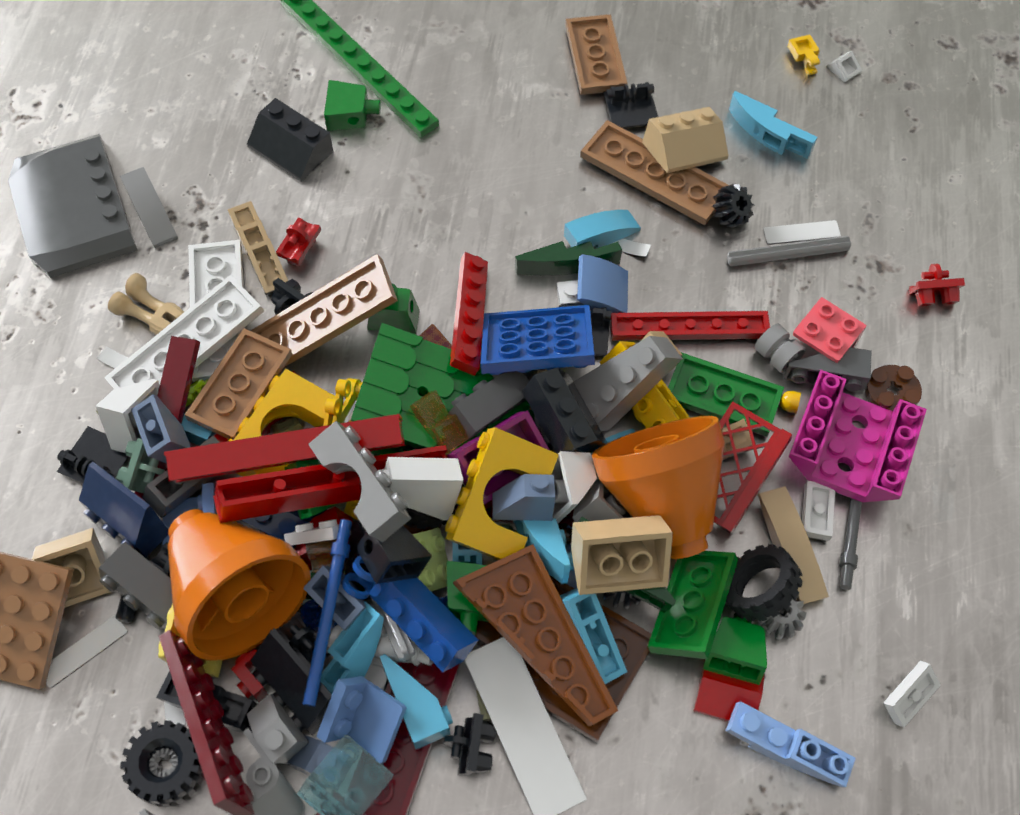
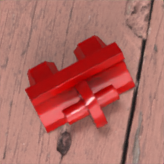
(298, 241)
(948, 287)

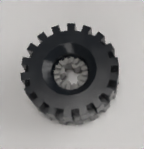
(143, 770)

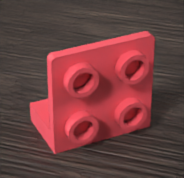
(829, 330)

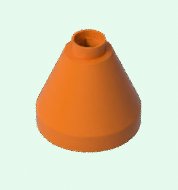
(669, 474)
(230, 584)

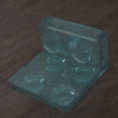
(345, 780)

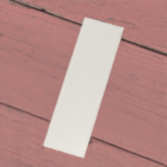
(524, 728)

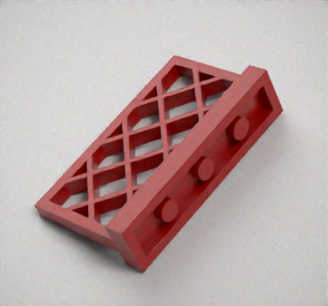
(757, 473)

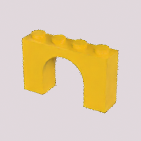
(287, 397)
(471, 524)

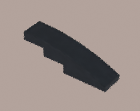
(234, 705)

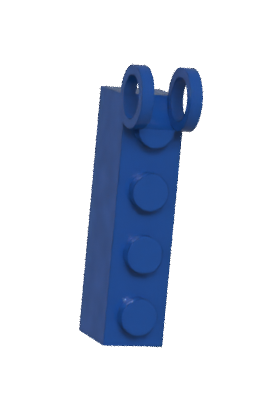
(418, 615)

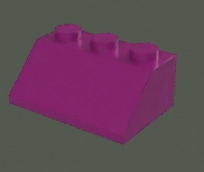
(520, 425)

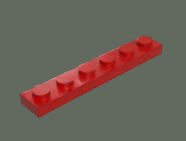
(469, 314)
(690, 325)

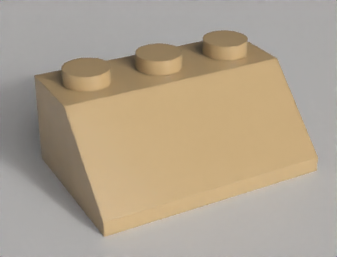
(686, 139)
(621, 554)

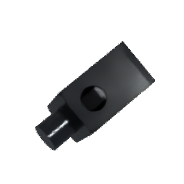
(394, 559)

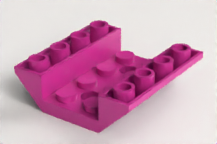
(875, 454)

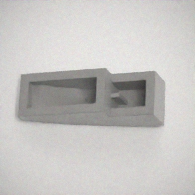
(149, 207)

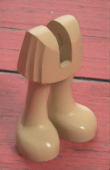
(137, 291)

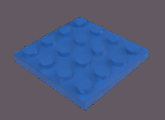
(537, 340)

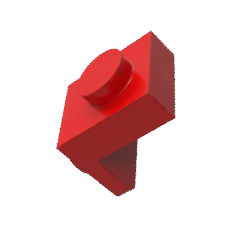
(248, 683)

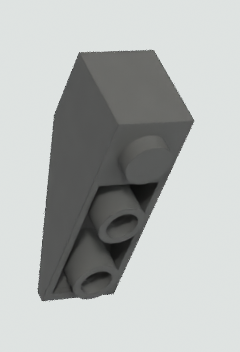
(853, 366)

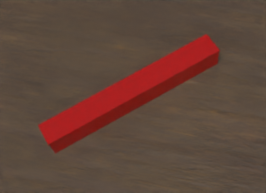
(274, 449)
(296, 488)

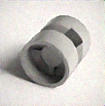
(777, 346)

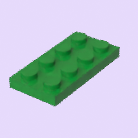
(712, 388)
(700, 593)

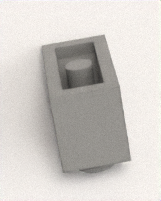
(275, 731)

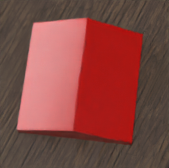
(720, 693)

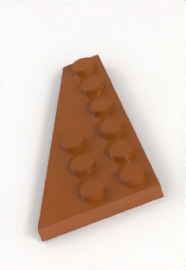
(531, 616)

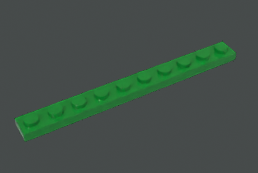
(363, 66)

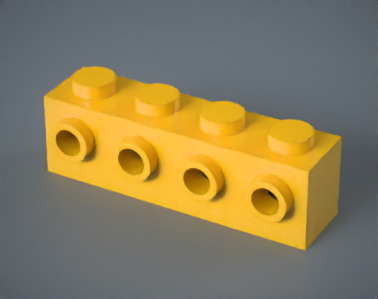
(658, 404)

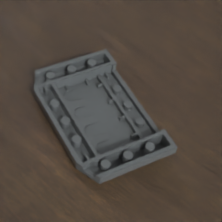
(70, 207)

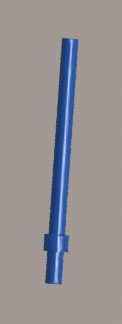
(339, 552)

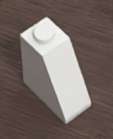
(426, 483)

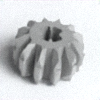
(787, 625)

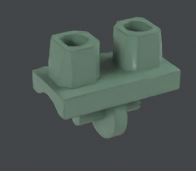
(140, 469)

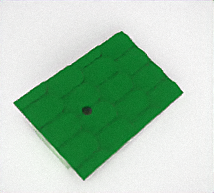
(404, 371)

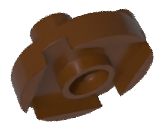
(897, 376)

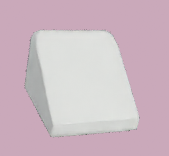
(845, 66)

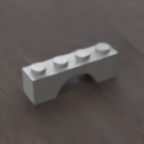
(378, 508)

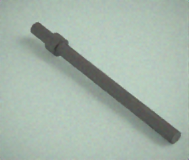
(848, 558)

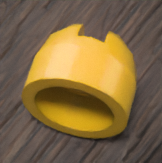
(790, 401)

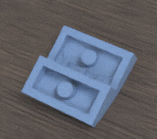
(602, 284)

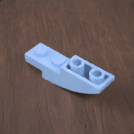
(790, 746)

